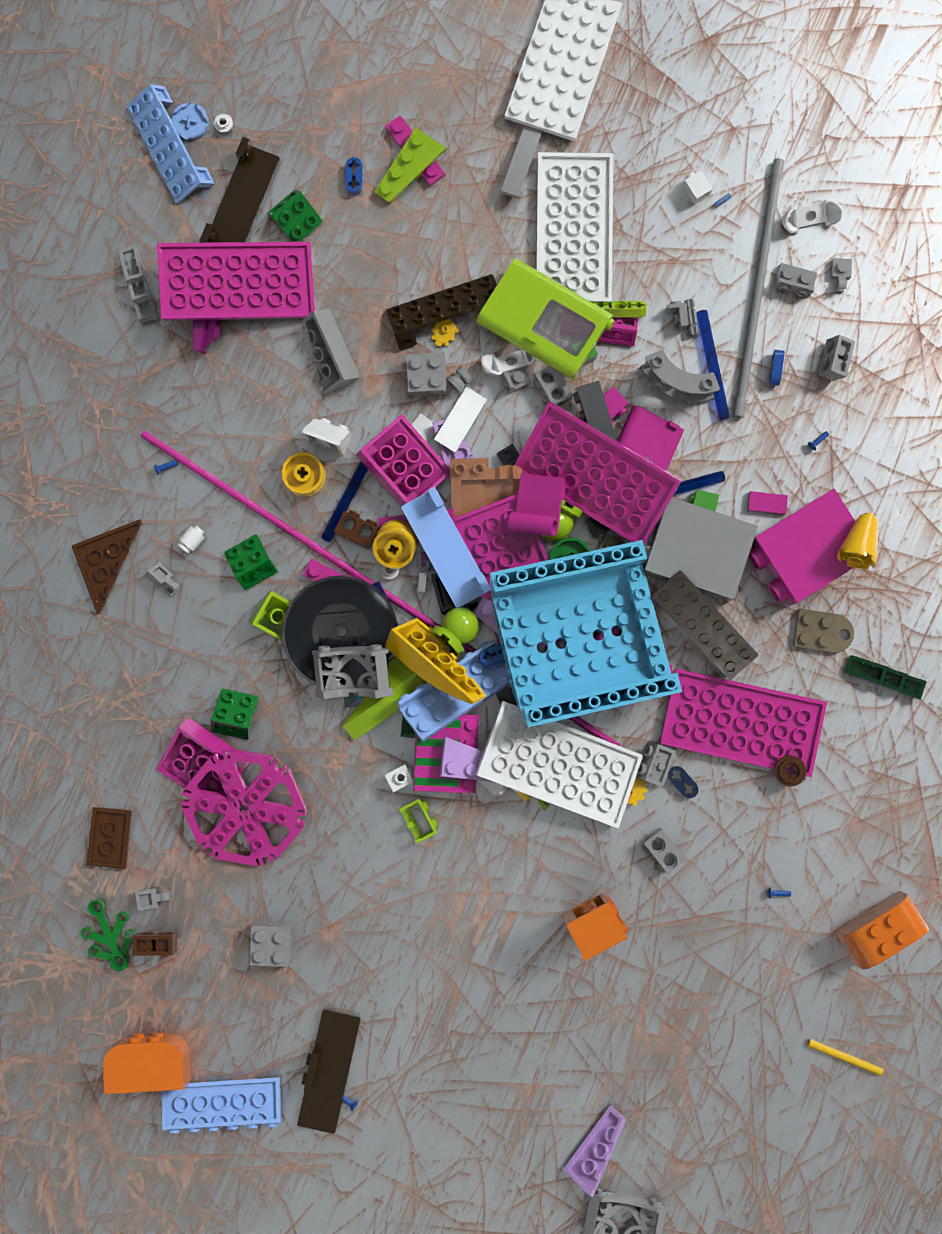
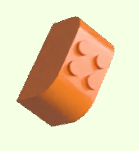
(882, 931)
(147, 1064)

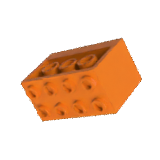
(595, 926)

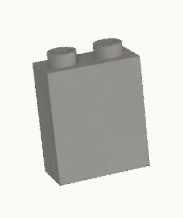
(703, 546)

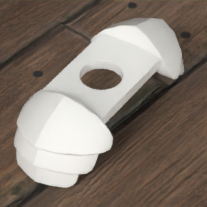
(827, 212)
(496, 366)

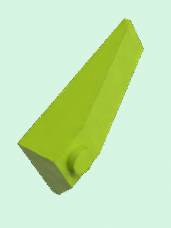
(270, 614)

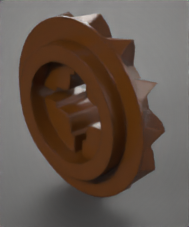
(798, 767)

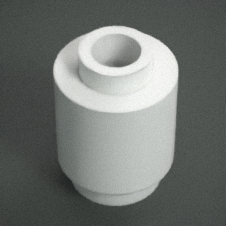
(191, 539)

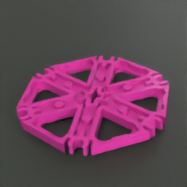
(253, 797)

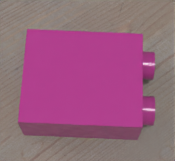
(804, 549)

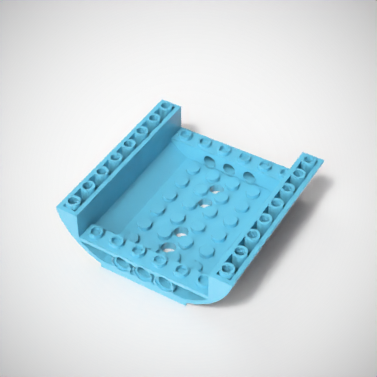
(569, 602)

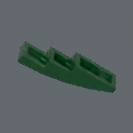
(885, 677)

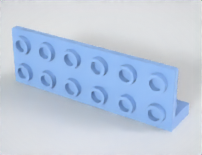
(165, 144)
(445, 548)

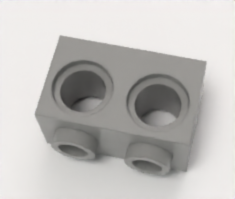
(836, 357)
(558, 384)
(667, 848)

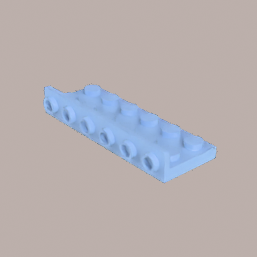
(432, 710)
(222, 1104)

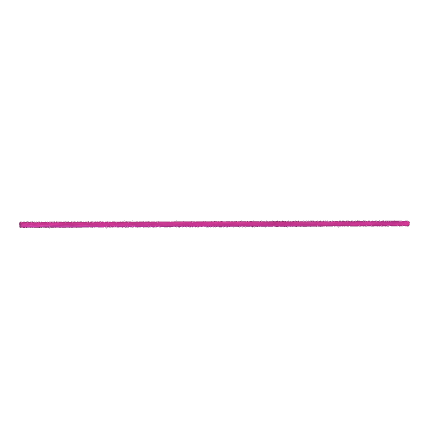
(326, 554)

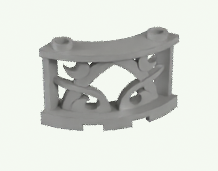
(676, 382)
(378, 679)
(622, 1201)

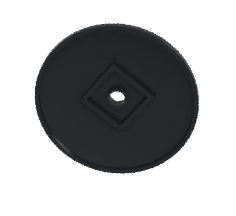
(332, 604)

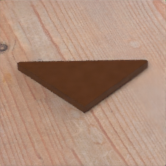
(103, 558)

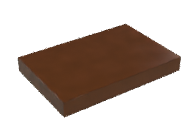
(109, 837)

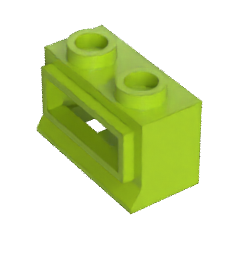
(412, 824)

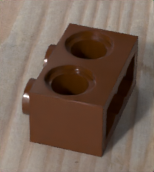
(355, 533)
(154, 943)

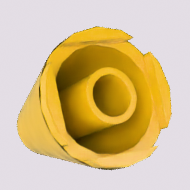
(861, 543)

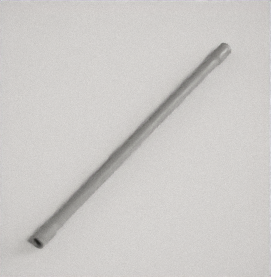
(740, 401)

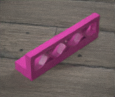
(621, 333)

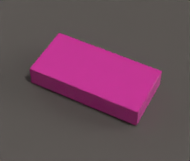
(767, 503)

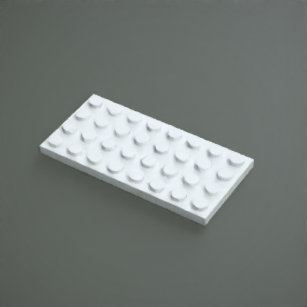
(562, 65)
(576, 222)
(560, 766)

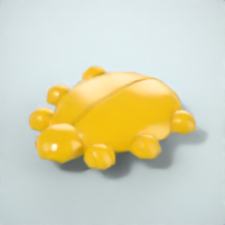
(444, 332)
(637, 791)

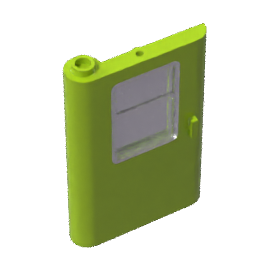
(544, 318)

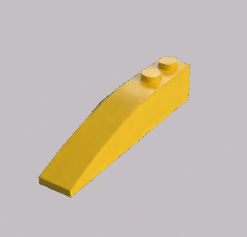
(428, 658)

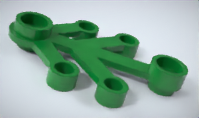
(109, 938)

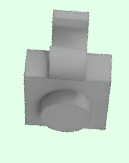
(841, 271)
(162, 577)
(421, 580)
(149, 898)

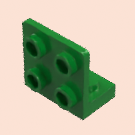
(295, 216)
(250, 562)
(233, 714)

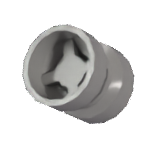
(460, 379)

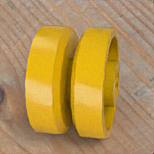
(296, 466)
(395, 544)

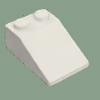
(327, 436)

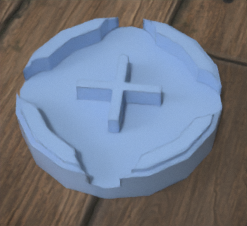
(190, 121)

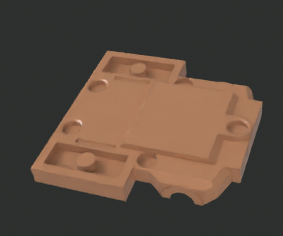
(478, 485)

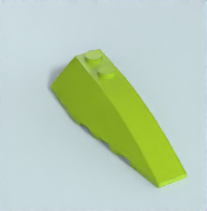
(373, 711)

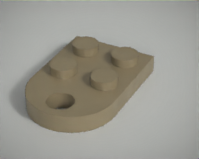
(821, 631)

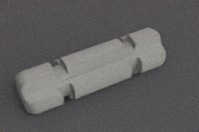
(692, 318)

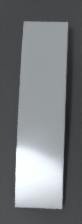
(521, 162)
(138, 284)

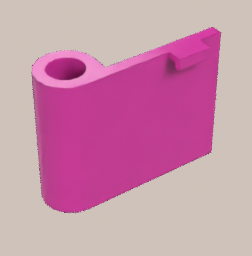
(650, 436)
(538, 505)

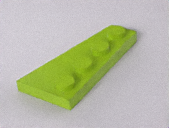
(411, 161)

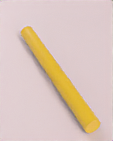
(845, 1057)

